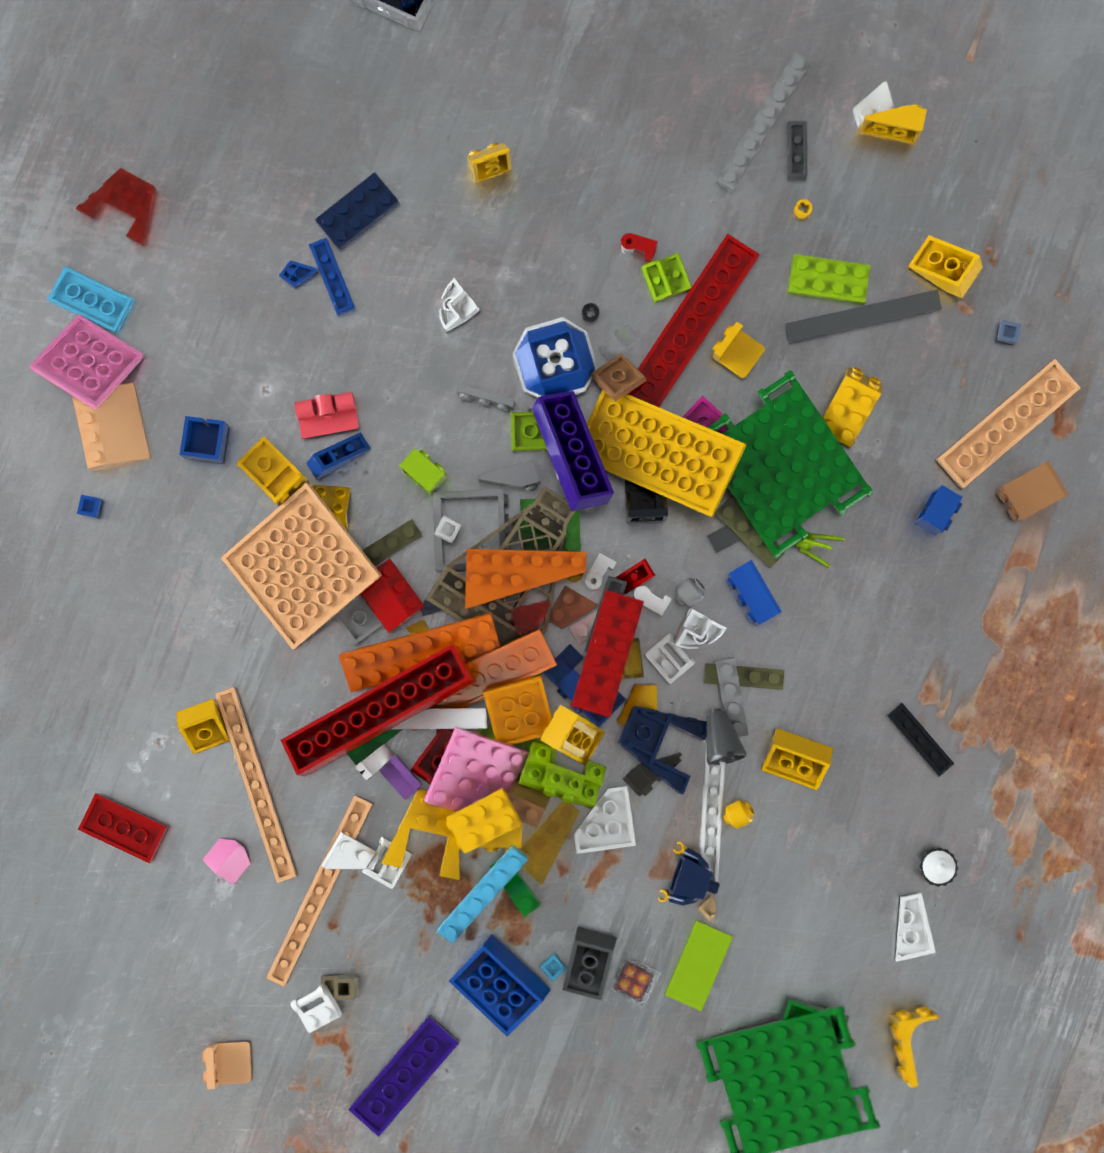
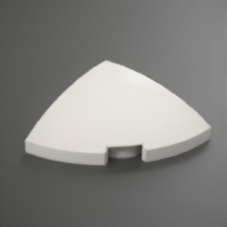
(457, 306)
(697, 630)

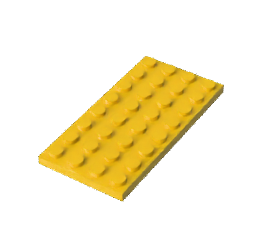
(664, 451)

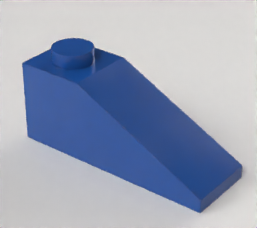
(337, 455)

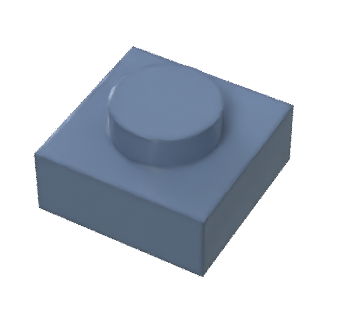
(1008, 332)

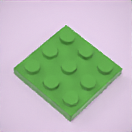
(571, 539)

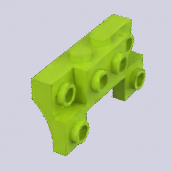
(559, 781)

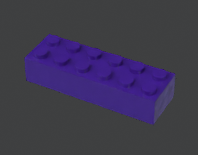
(572, 451)

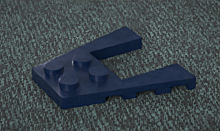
(644, 736)

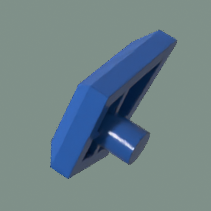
(296, 273)

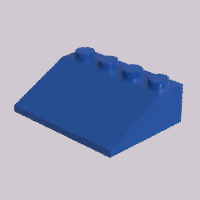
(500, 985)

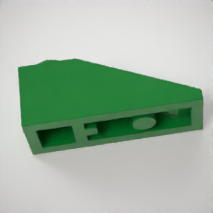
(521, 894)

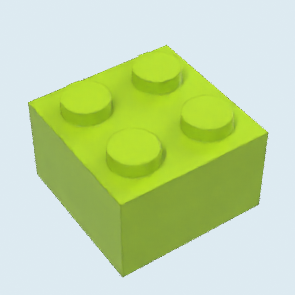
(423, 471)

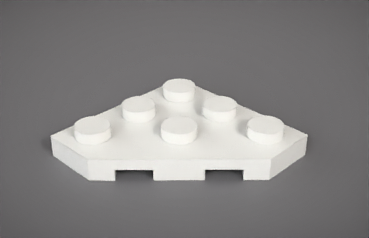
(607, 824)

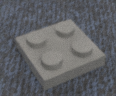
(358, 620)

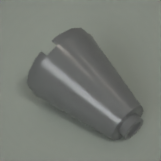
(722, 739)

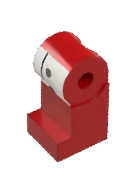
(639, 245)

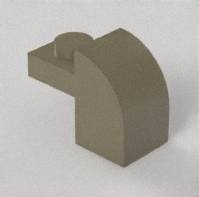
(342, 986)

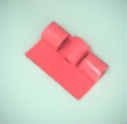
(326, 414)

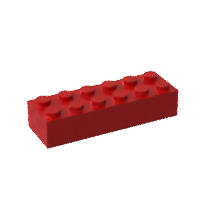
(607, 654)

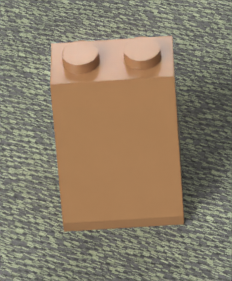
(1032, 492)
(528, 802)

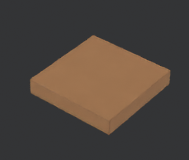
(618, 377)

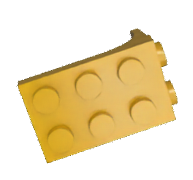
(852, 405)
(272, 471)
(483, 821)
(902, 1029)

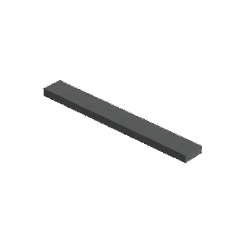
(863, 316)

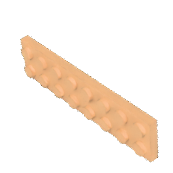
(1008, 424)

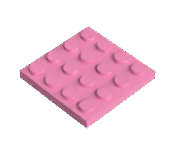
(86, 361)
(473, 769)

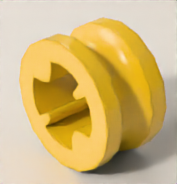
(806, 204)

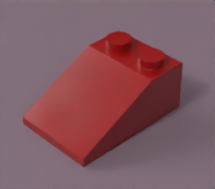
(431, 757)

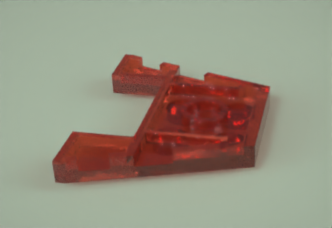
(127, 195)

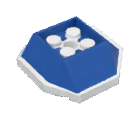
(551, 338)

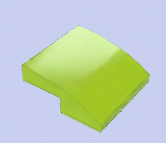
(666, 277)

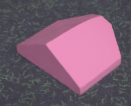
(227, 859)

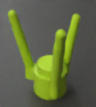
(807, 543)

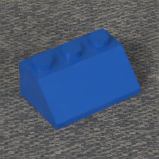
(753, 593)

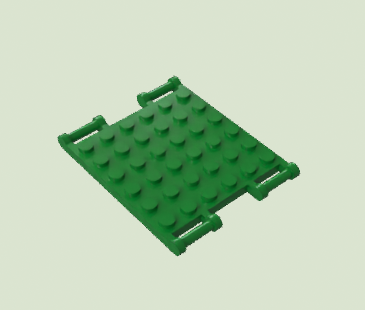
(788, 465)
(788, 1082)

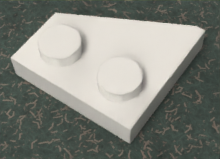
(875, 102)
(348, 854)

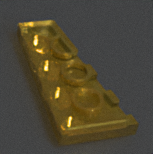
(548, 840)

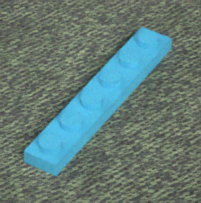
(482, 894)

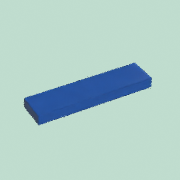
(332, 276)

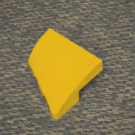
(641, 696)

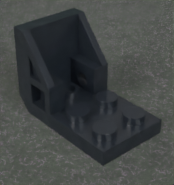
(644, 504)

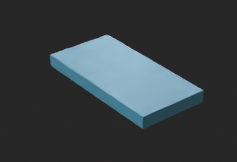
(91, 299)

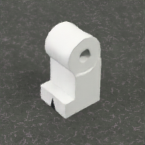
(594, 577)
(651, 601)
(374, 762)

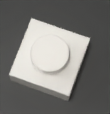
(447, 529)

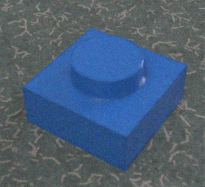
(89, 506)

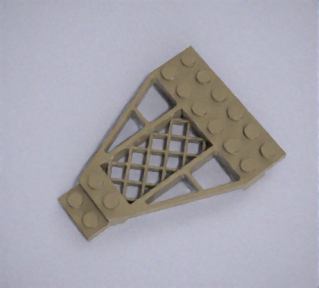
(549, 515)

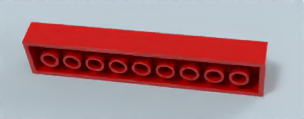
(378, 710)

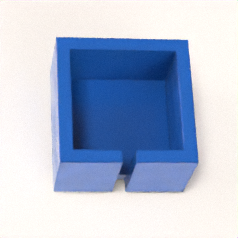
(204, 441)
(941, 507)

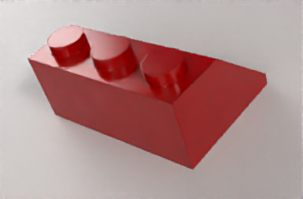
(392, 597)

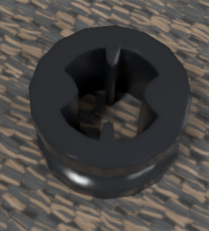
(596, 311)

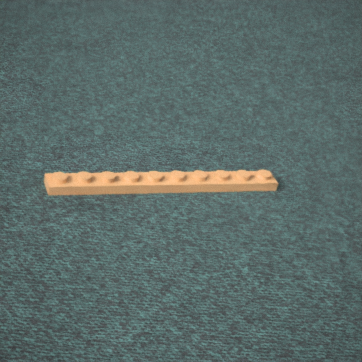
(256, 785)
(315, 898)

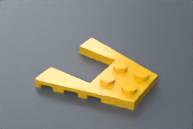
(430, 819)

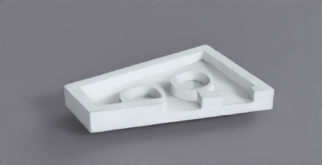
(914, 932)

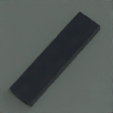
(920, 739)

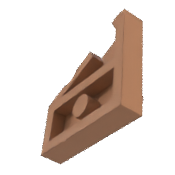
(569, 607)

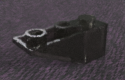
(642, 778)

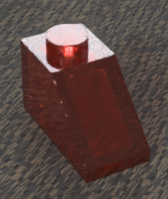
(529, 616)

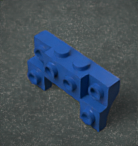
(567, 678)

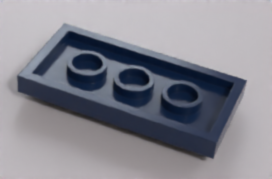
(357, 211)

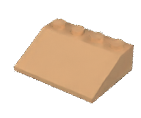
(114, 431)

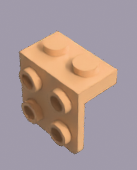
(227, 1063)

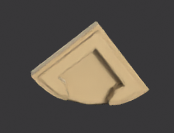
(708, 908)

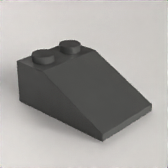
(589, 963)

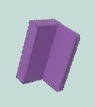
(401, 777)

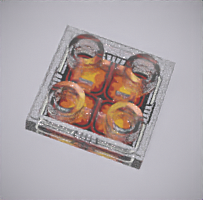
(633, 981)

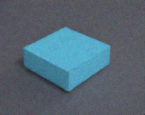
(553, 967)

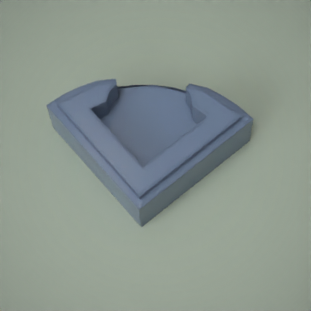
(429, 608)

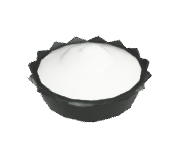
(938, 867)

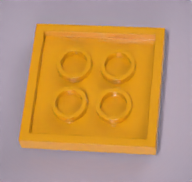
(518, 710)

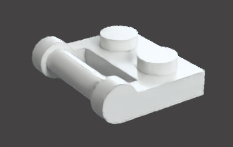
(665, 663)
(388, 874)
(320, 1014)

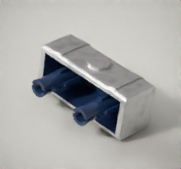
(406, 12)

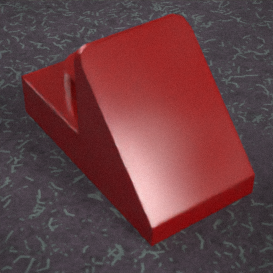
(636, 575)

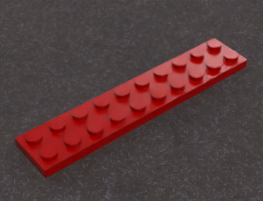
(694, 319)

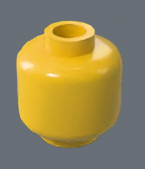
(739, 814)

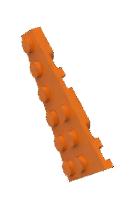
(502, 573)

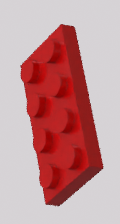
(123, 828)

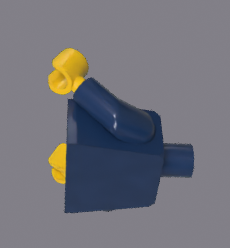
(690, 879)

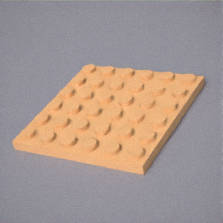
(301, 566)

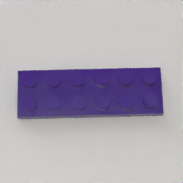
(403, 1076)

